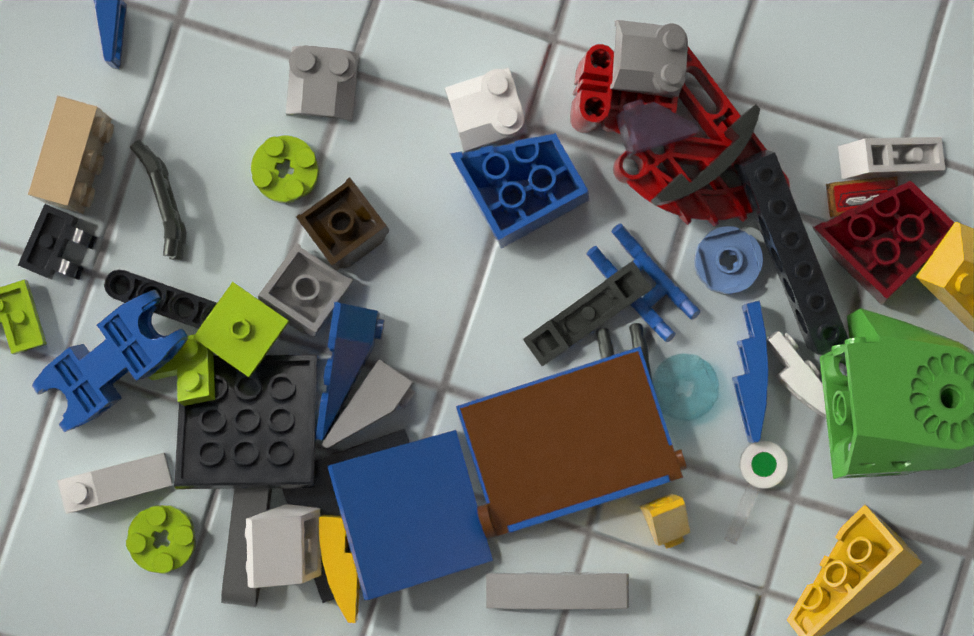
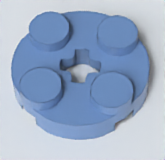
(737, 243)

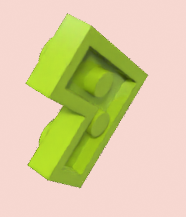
(20, 318)
(194, 373)

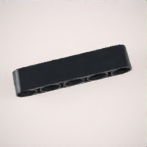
(170, 300)

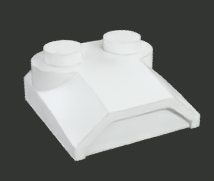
(486, 109)

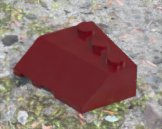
(886, 238)

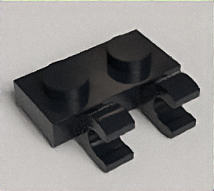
(49, 242)

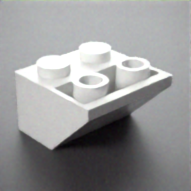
(283, 546)

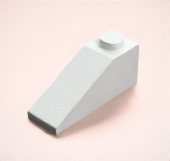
(890, 157)
(114, 483)

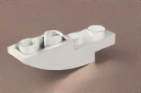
(798, 376)

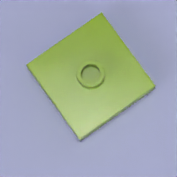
(241, 329)

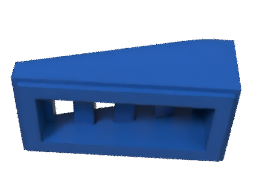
(111, 25)

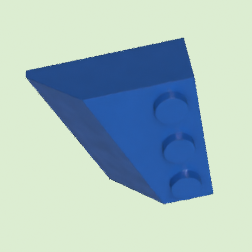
(521, 185)

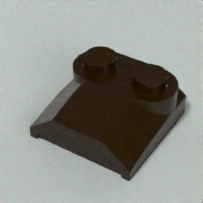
(344, 226)

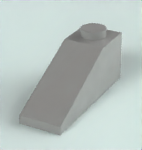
(376, 398)

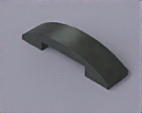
(739, 134)
(587, 313)

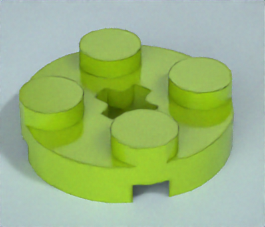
(277, 151)
(163, 558)

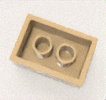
(71, 155)

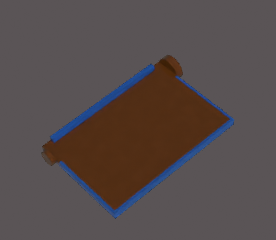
(568, 442)

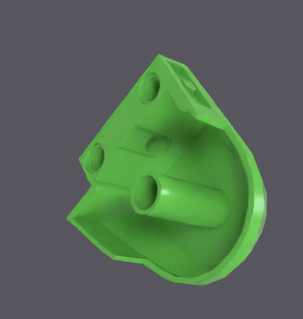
(901, 402)

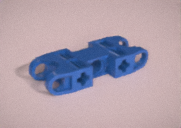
(129, 347)

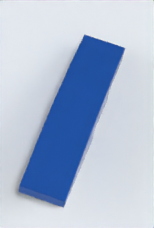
(752, 385)

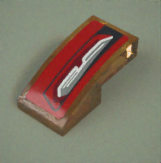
(854, 193)

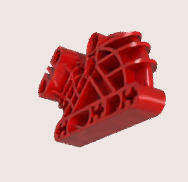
(595, 95)

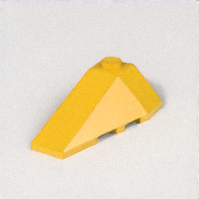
(856, 573)

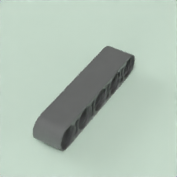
(235, 581)

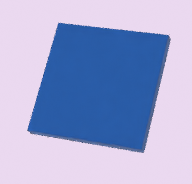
(409, 514)

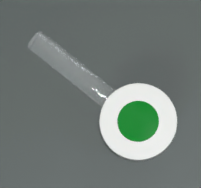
(762, 466)

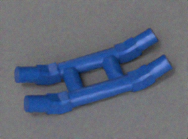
(663, 287)

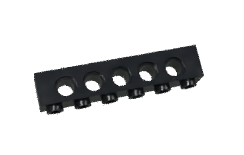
(791, 251)

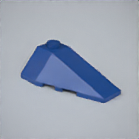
(351, 343)

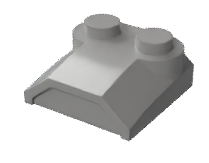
(649, 58)
(322, 82)
(304, 290)

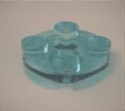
(692, 369)

